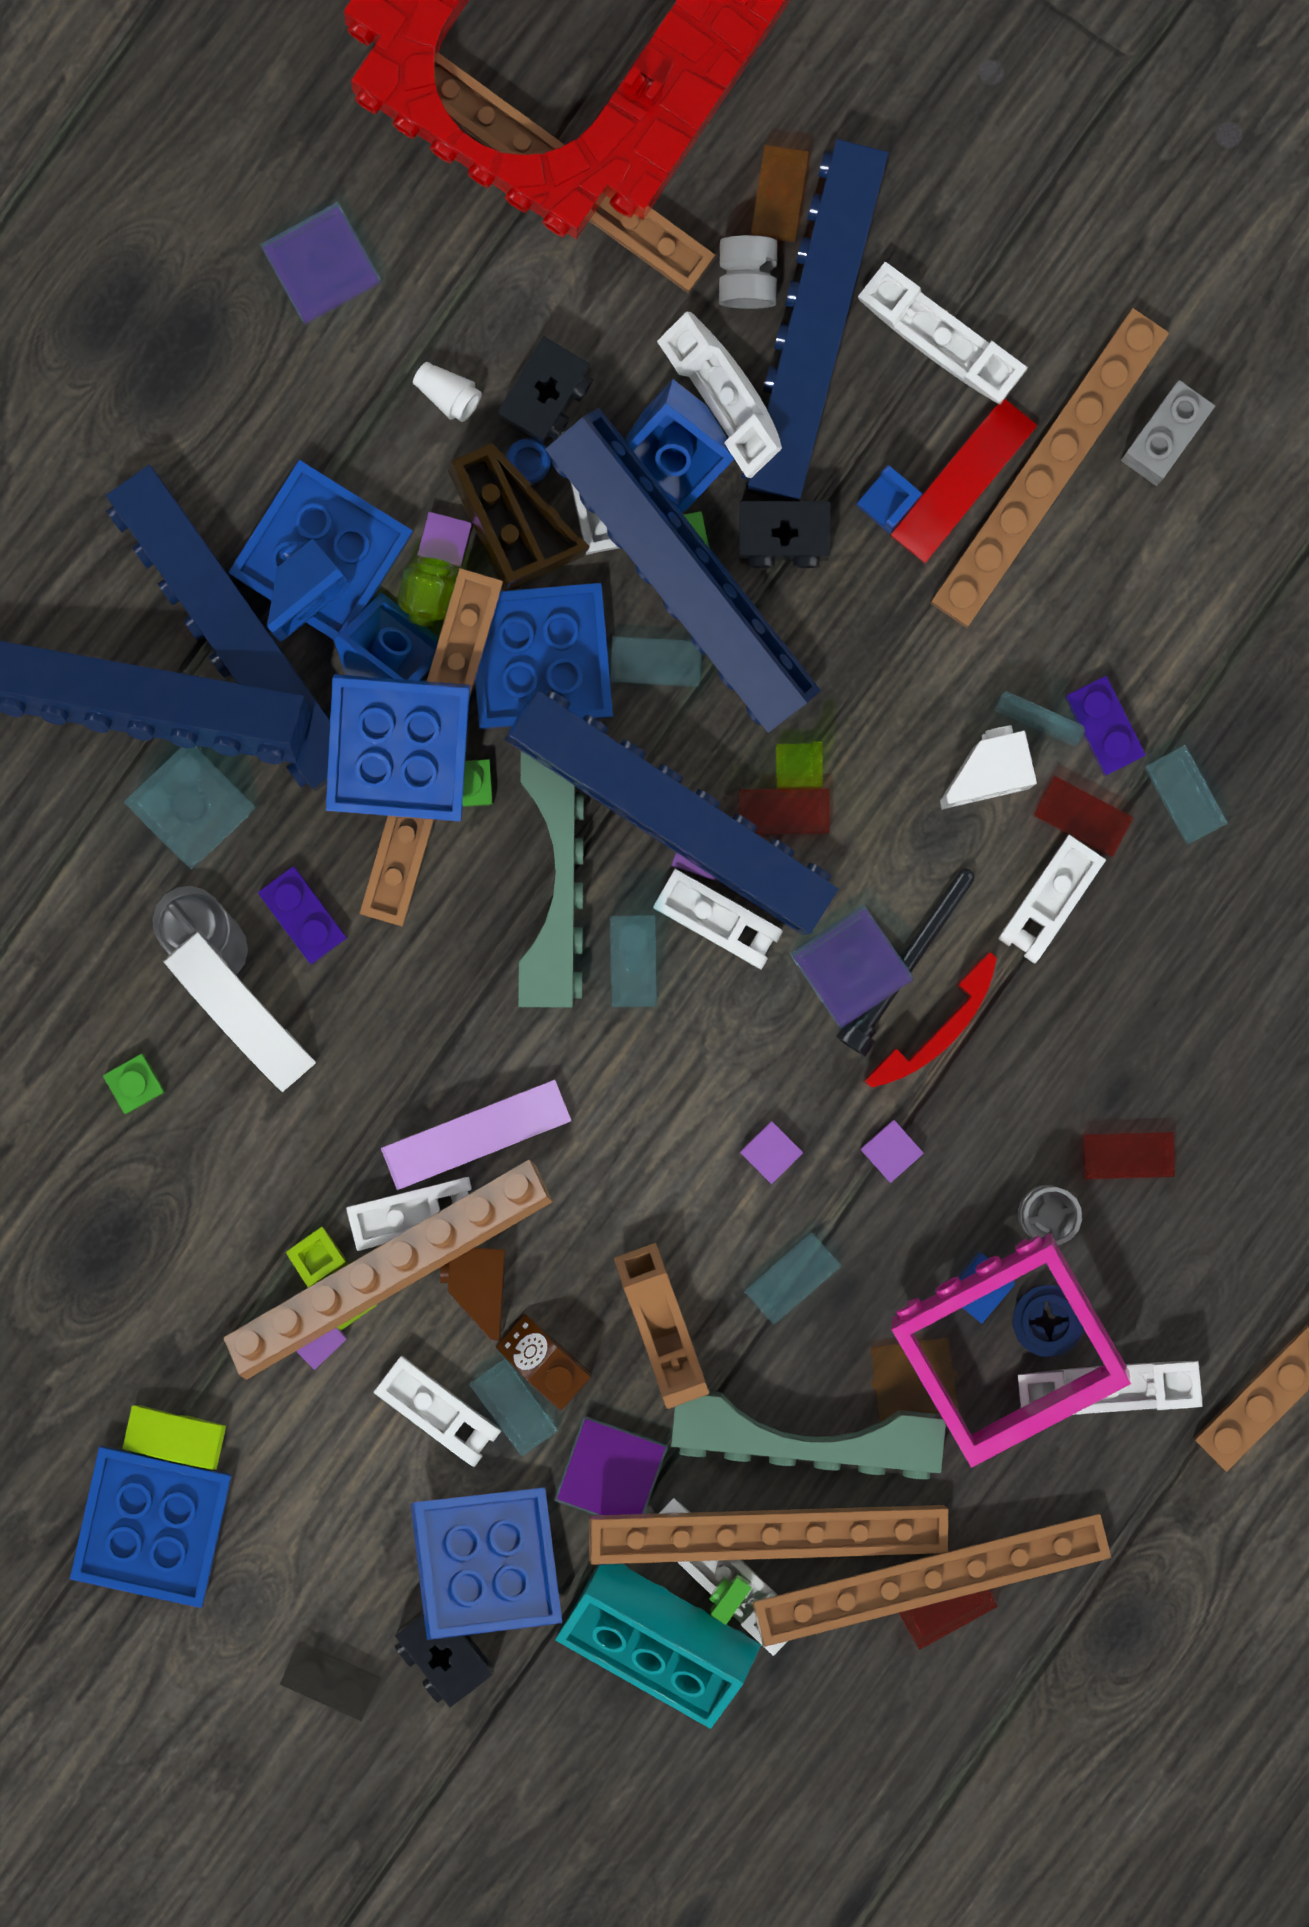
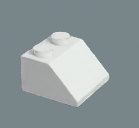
(992, 769)

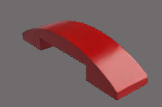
(963, 480)
(975, 986)

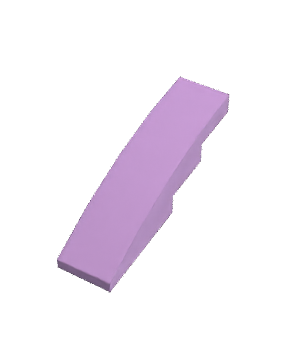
(476, 1134)

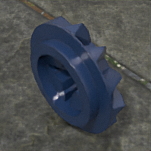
(1032, 1336)

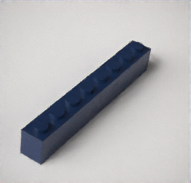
(818, 313)
(682, 570)
(215, 607)
(152, 703)
(672, 813)

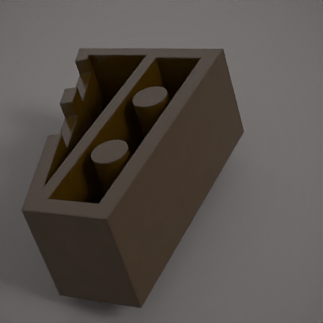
(511, 519)

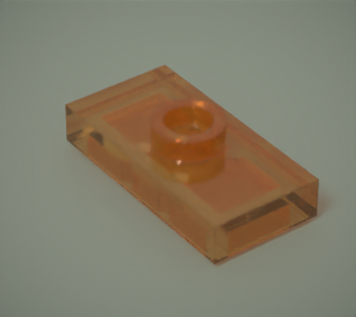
(779, 193)

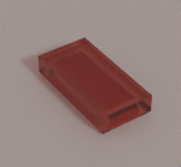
(786, 810)
(1083, 816)
(1128, 1155)
(941, 1618)

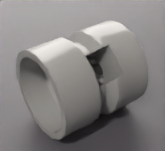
(748, 272)
(1048, 1211)

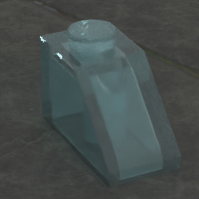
(633, 961)

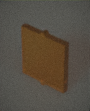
(898, 1383)

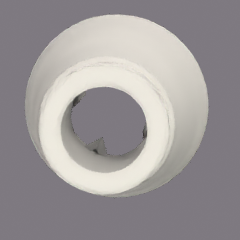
(448, 391)

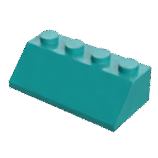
(659, 1642)

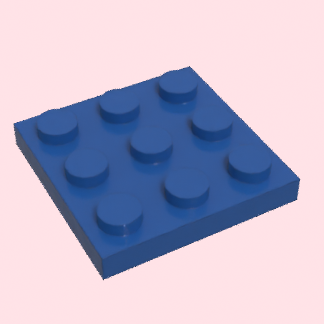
(348, 530)
(545, 643)
(397, 747)
(151, 1526)
(486, 1563)

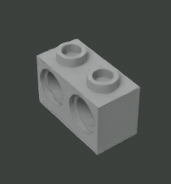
(1167, 433)

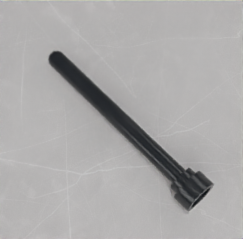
(860, 1031)

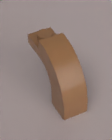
(661, 1325)

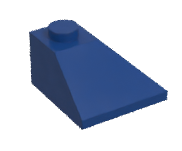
(680, 444)
(302, 587)
(386, 644)

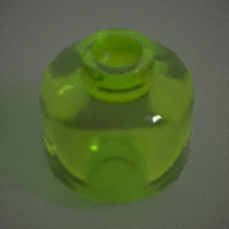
(426, 590)

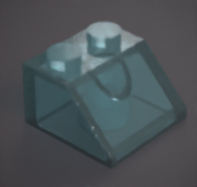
(190, 805)

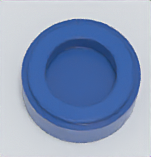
(530, 459)

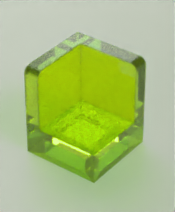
(799, 766)

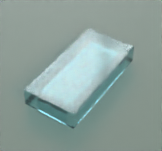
(655, 662)
(1039, 718)
(1186, 795)
(792, 1278)
(513, 1406)

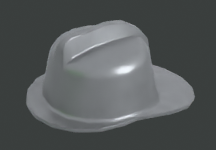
(192, 910)

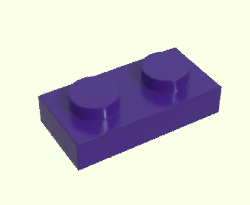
(1105, 725)
(302, 915)

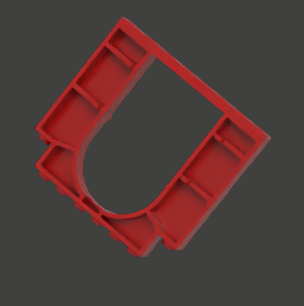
(629, 146)

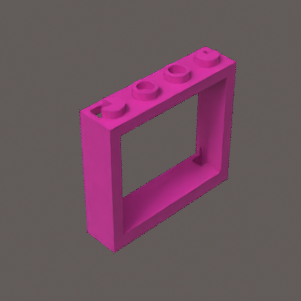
(1042, 1412)

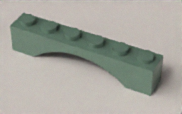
(548, 966)
(901, 1441)

